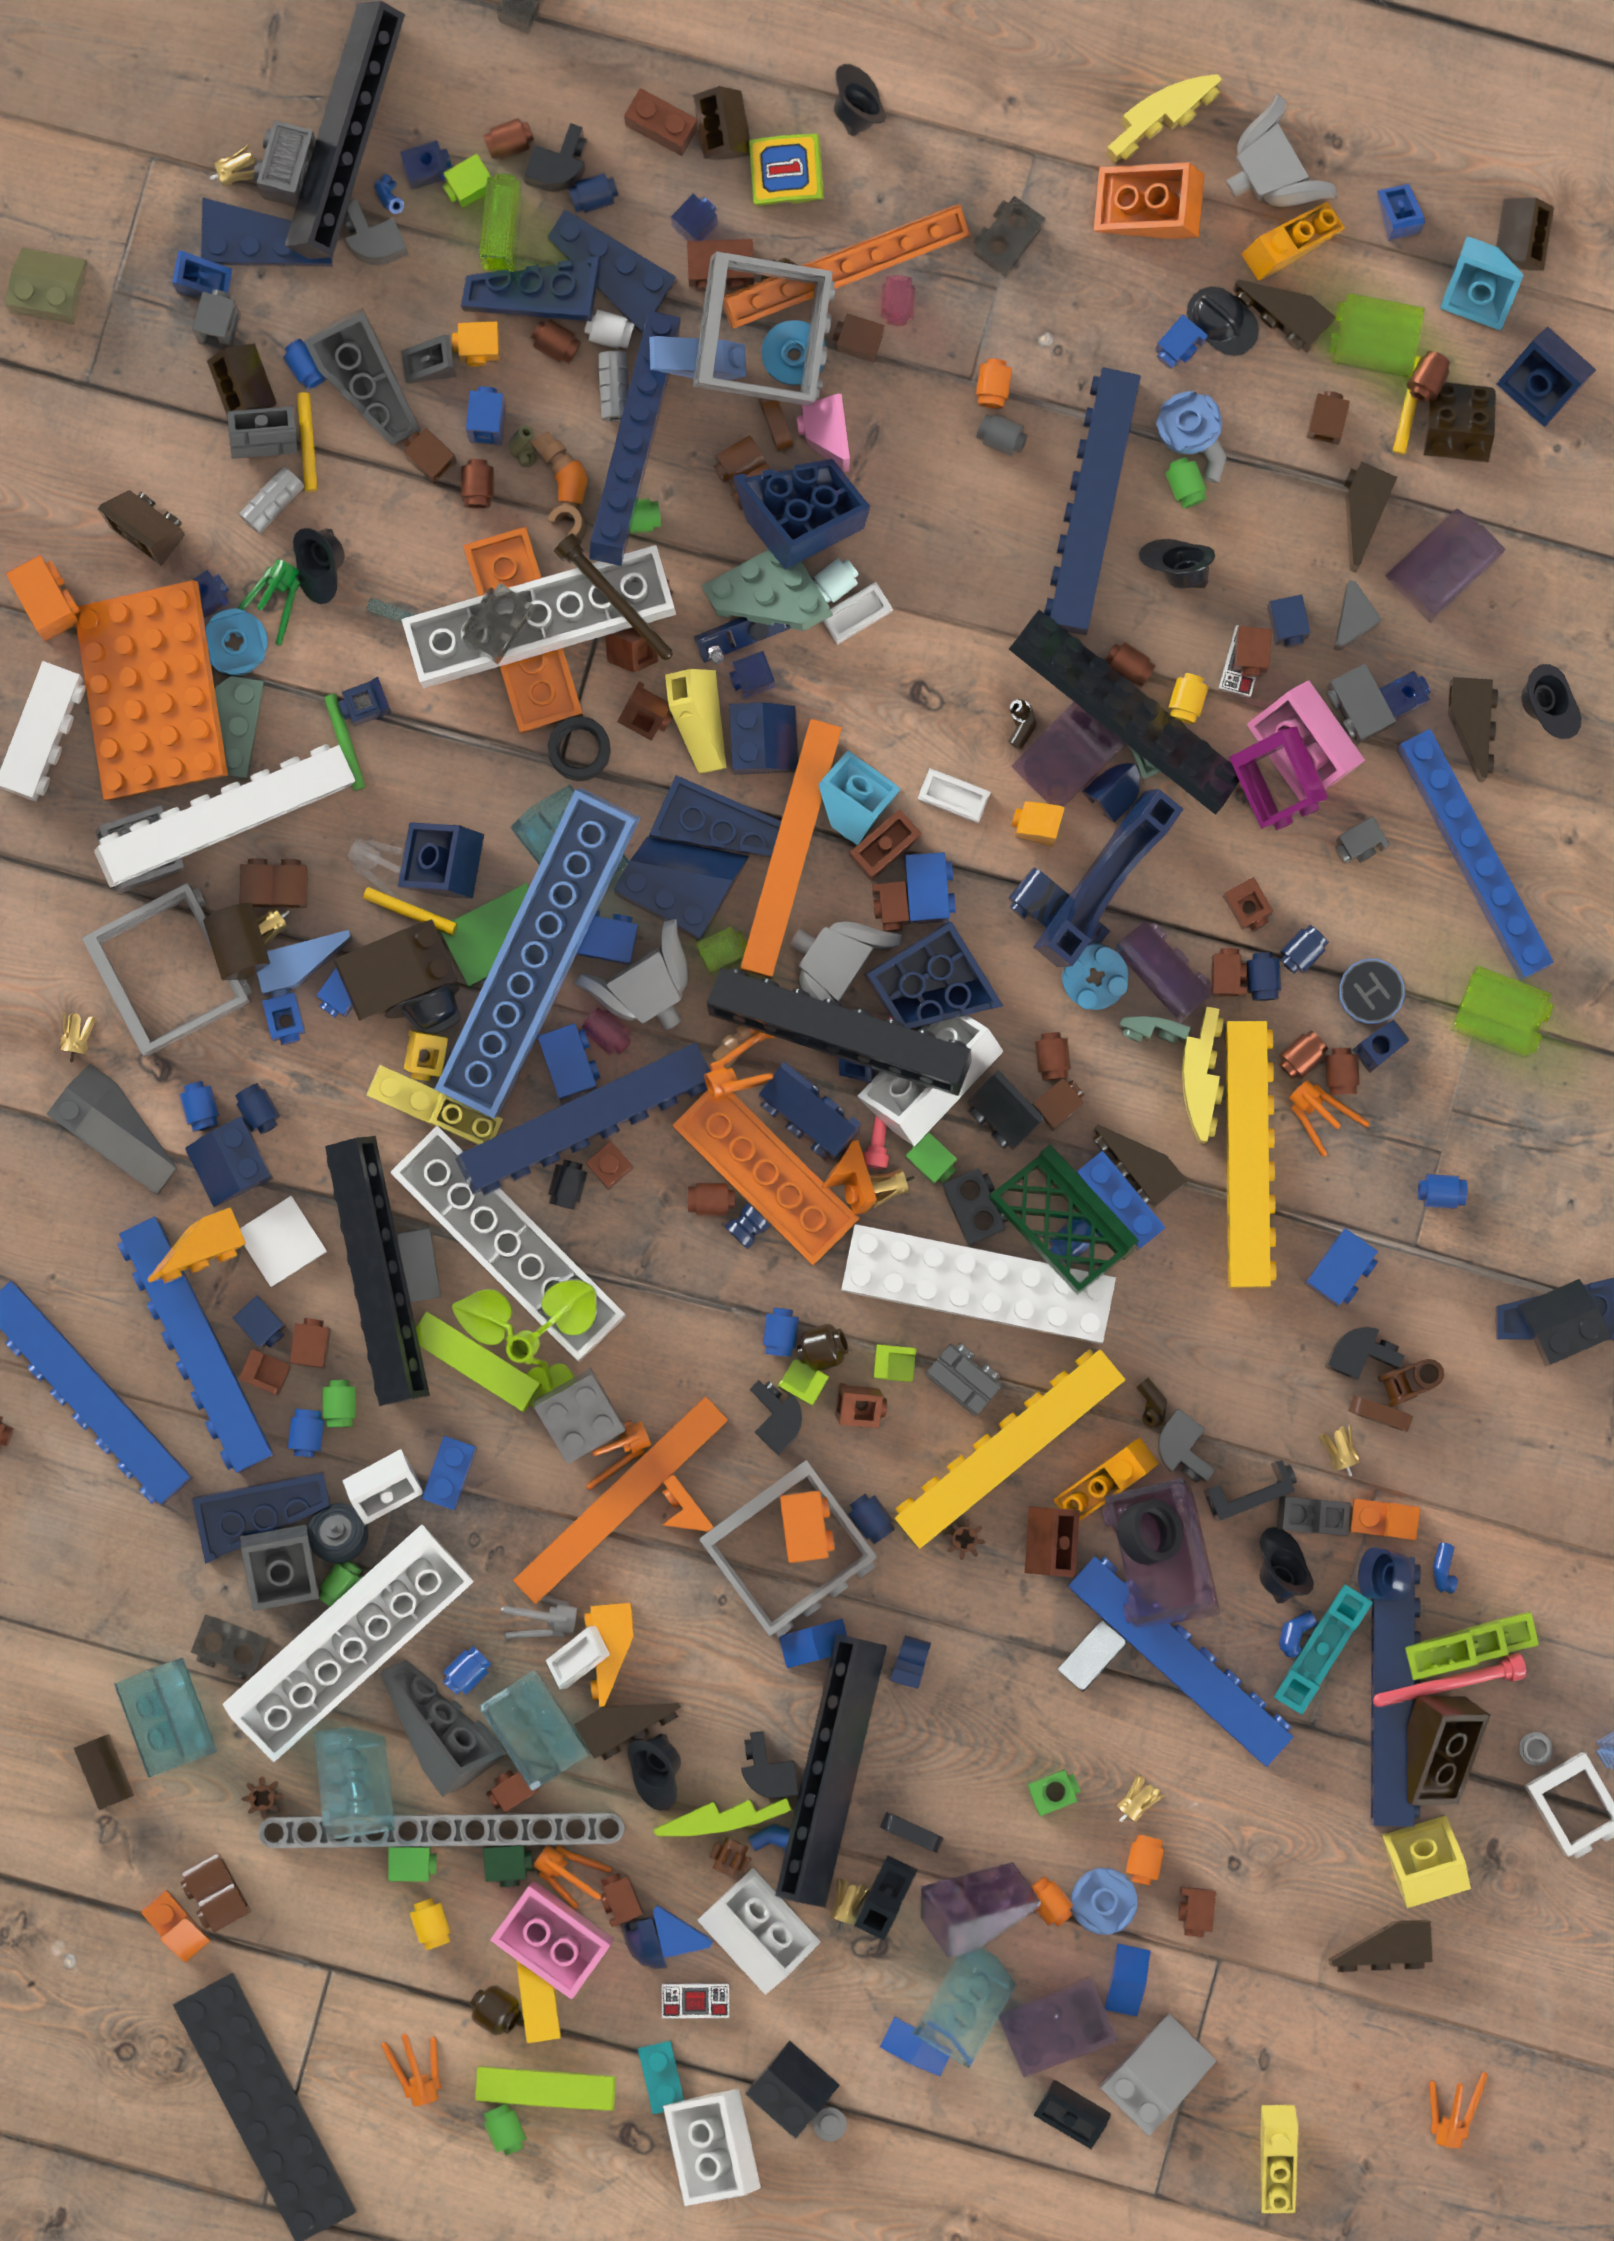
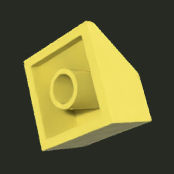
(1426, 1861)

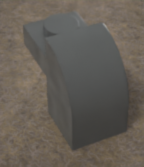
(374, 244)
(1175, 1444)

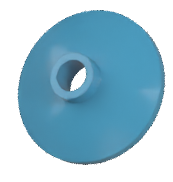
(778, 343)

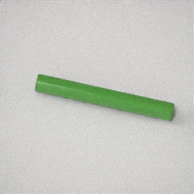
(344, 740)

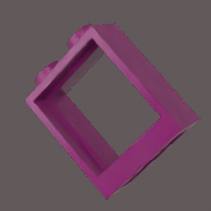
(1257, 790)

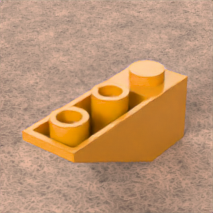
(1292, 240)
(202, 1241)
(1108, 1479)
(617, 1632)

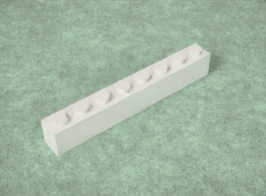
(224, 815)

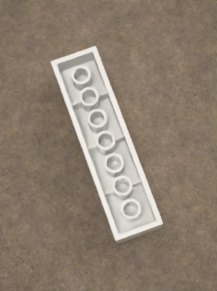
(565, 614)
(500, 1237)
(975, 1284)
(347, 1643)

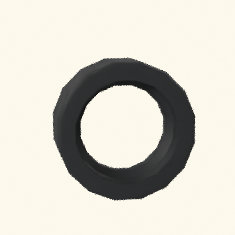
(559, 733)
(1169, 1527)

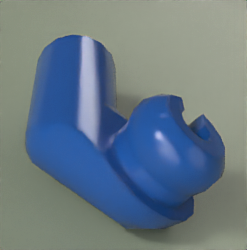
(387, 198)
(1441, 1568)
(772, 1834)

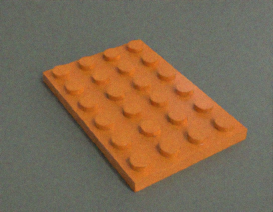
(150, 691)

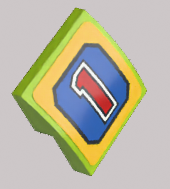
(786, 169)

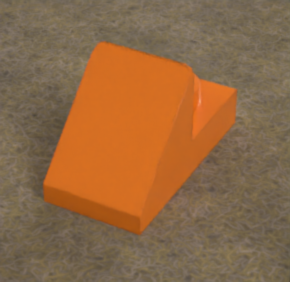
(853, 1173)
(691, 1515)
(1384, 1519)
(175, 1926)

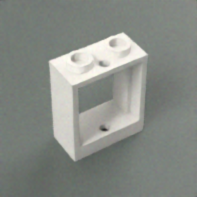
(1558, 1775)

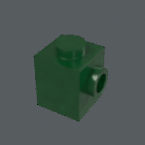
(507, 1864)

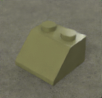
(46, 285)

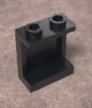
(1222, 1509)

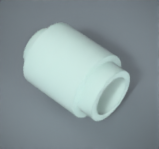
(836, 580)

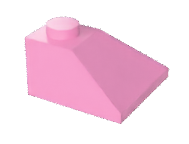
(826, 429)

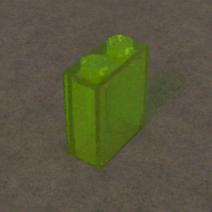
(501, 223)
(1376, 335)
(1502, 1012)

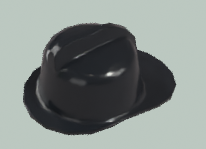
(858, 100)
(1224, 319)
(318, 559)
(1181, 562)
(1551, 702)
(430, 1012)
(1284, 1566)
(654, 1771)

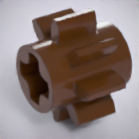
(958, 1531)
(253, 1797)
(730, 1857)

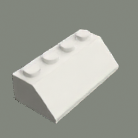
(915, 1108)

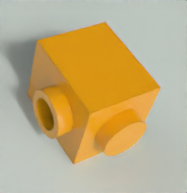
(477, 343)

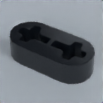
(911, 1832)

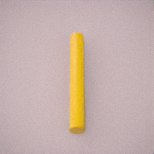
(1406, 421)
(307, 442)
(409, 910)

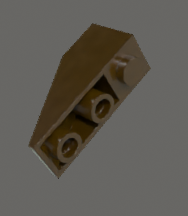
(1293, 313)
(1471, 717)
(1148, 1169)
(615, 1724)
(1393, 1944)

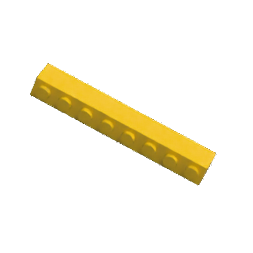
(1248, 1154)
(1009, 1449)

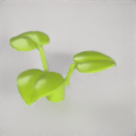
(568, 1303)

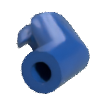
(1292, 1633)

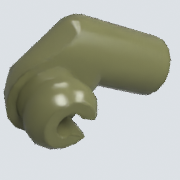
(522, 447)

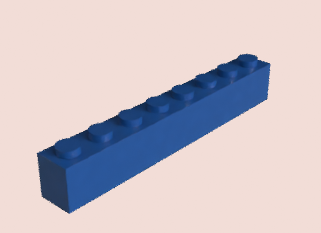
(1475, 855)
(198, 1350)
(90, 1396)
(1184, 1665)

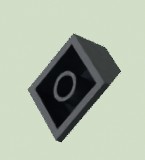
(1004, 1111)
(1564, 1322)
(792, 2089)

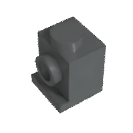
(1361, 841)

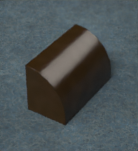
(722, 123)
(1525, 231)
(241, 379)
(236, 942)
(103, 1771)

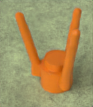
(723, 1080)
(1309, 1099)
(632, 1439)
(551, 1864)
(421, 2088)
(1451, 2129)

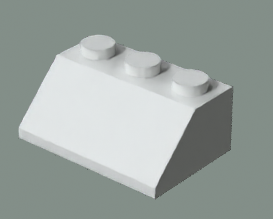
(759, 1931)
(712, 2147)

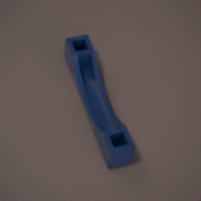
(1080, 914)

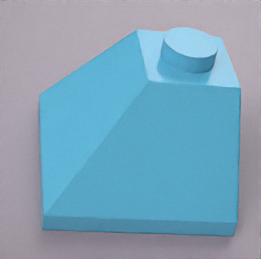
(1482, 284)
(855, 796)

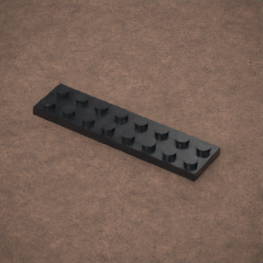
(1126, 711)
(265, 2108)

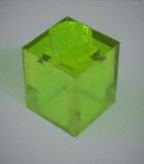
(722, 949)

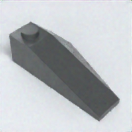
(357, 366)
(104, 1118)
(444, 1739)

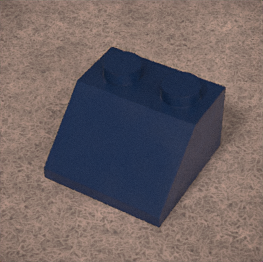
(1546, 376)
(763, 738)
(441, 859)
(228, 1161)

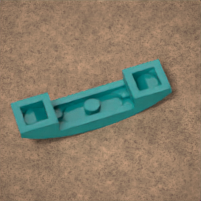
(1322, 1648)

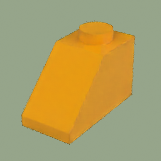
(1038, 822)

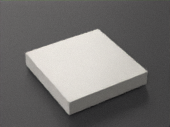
(282, 1241)

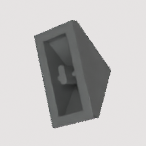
(429, 360)
(1356, 616)

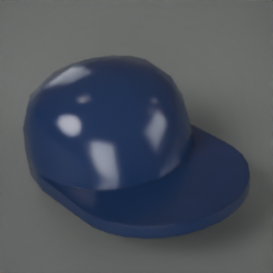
(1385, 1574)

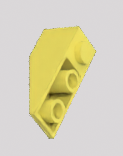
(696, 711)
(1278, 2158)

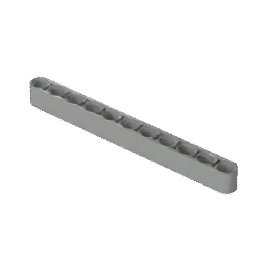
(459, 1835)

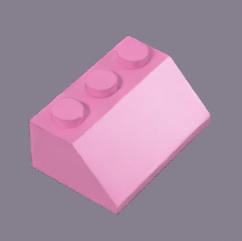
(1322, 734)
(552, 1939)

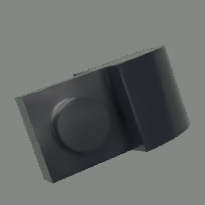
(558, 170)
(1356, 1346)
(785, 1421)
(764, 1778)
(885, 1897)

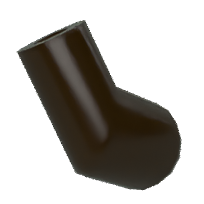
(1155, 1404)

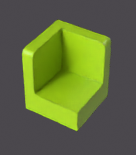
(894, 1363)
(803, 1382)

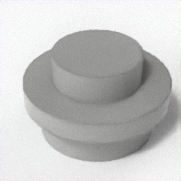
(1535, 1748)
(830, 2124)

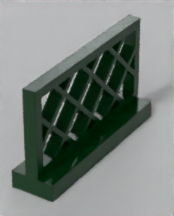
(1088, 1208)

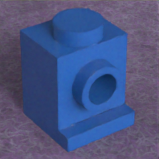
(1180, 342)
(282, 1006)

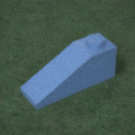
(679, 357)
(298, 962)

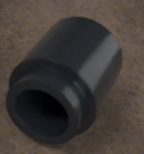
(567, 1184)

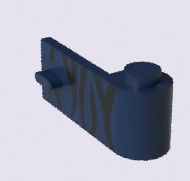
(1042, 899)

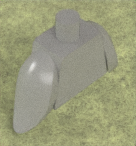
(1272, 166)
(837, 956)
(647, 985)

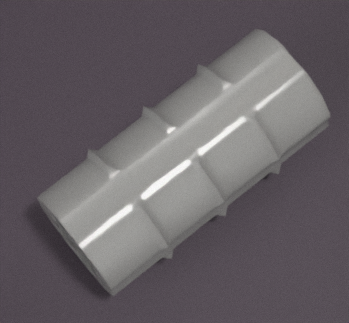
(613, 384)
(271, 500)

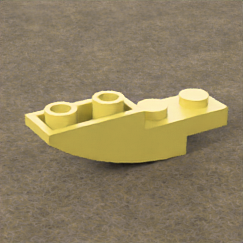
(1171, 105)
(1199, 1088)
(432, 1106)

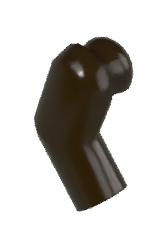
(1024, 721)

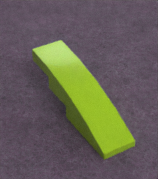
(476, 1362)
(1471, 1645)
(709, 1819)
(545, 2088)

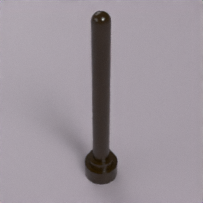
(571, 550)

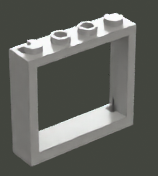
(819, 324)
(95, 939)
(811, 1602)

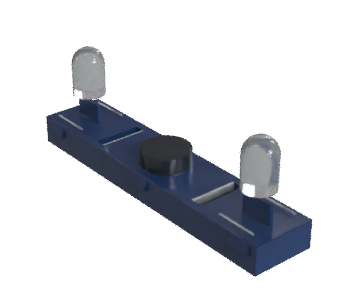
(715, 642)

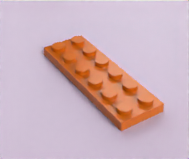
(539, 685)
(766, 1174)

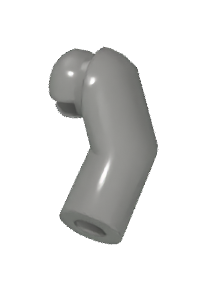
(1216, 461)

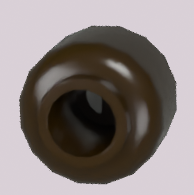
(822, 1347)
(495, 2010)

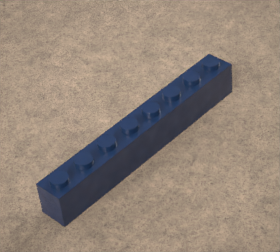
(632, 447)
(1094, 499)
(583, 1119)
(1390, 1633)

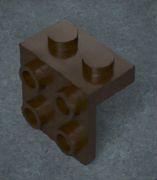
(1461, 423)

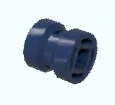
(747, 1226)

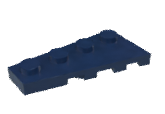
(248, 238)
(624, 275)
(537, 291)
(712, 820)
(1512, 1326)
(256, 1509)

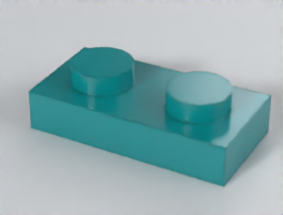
(660, 2075)

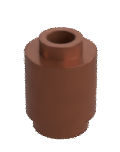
(508, 139)
(555, 341)
(1428, 376)
(477, 484)
(1130, 663)
(1303, 1055)
(1052, 1056)
(1342, 1071)
(710, 1199)

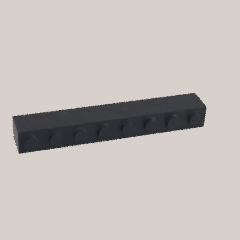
(344, 130)
(839, 1031)
(377, 1270)
(830, 1771)

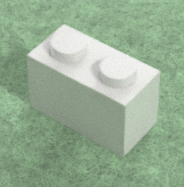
(382, 1487)

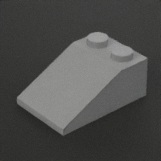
(1158, 2074)

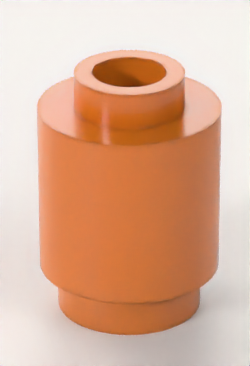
(993, 383)
(1145, 1860)
(1054, 1902)

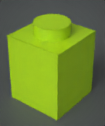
(466, 181)

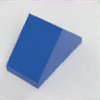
(1400, 212)
(199, 275)
(811, 1643)
(676, 1935)
(1127, 1980)
(913, 2049)

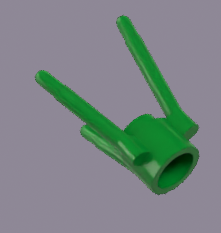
(278, 578)

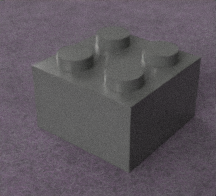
(279, 1567)

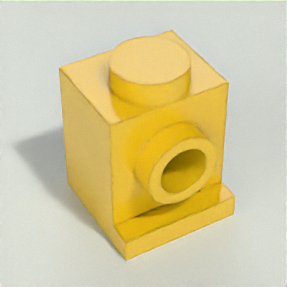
(436, 1049)

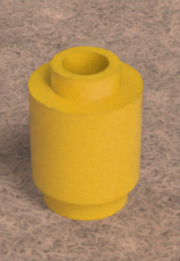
(1188, 698)
(430, 1923)

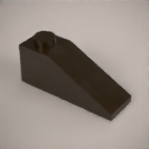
(1364, 506)

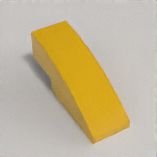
(538, 2006)

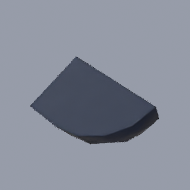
(1115, 789)
(644, 1943)

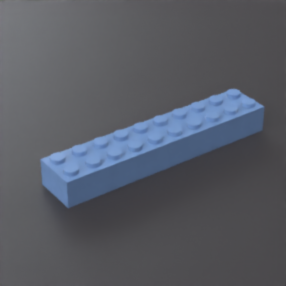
(537, 952)

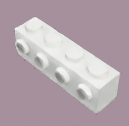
(40, 731)

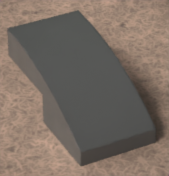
(419, 1264)
(1313, 1516)

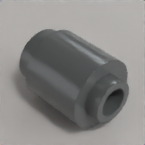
(1002, 434)

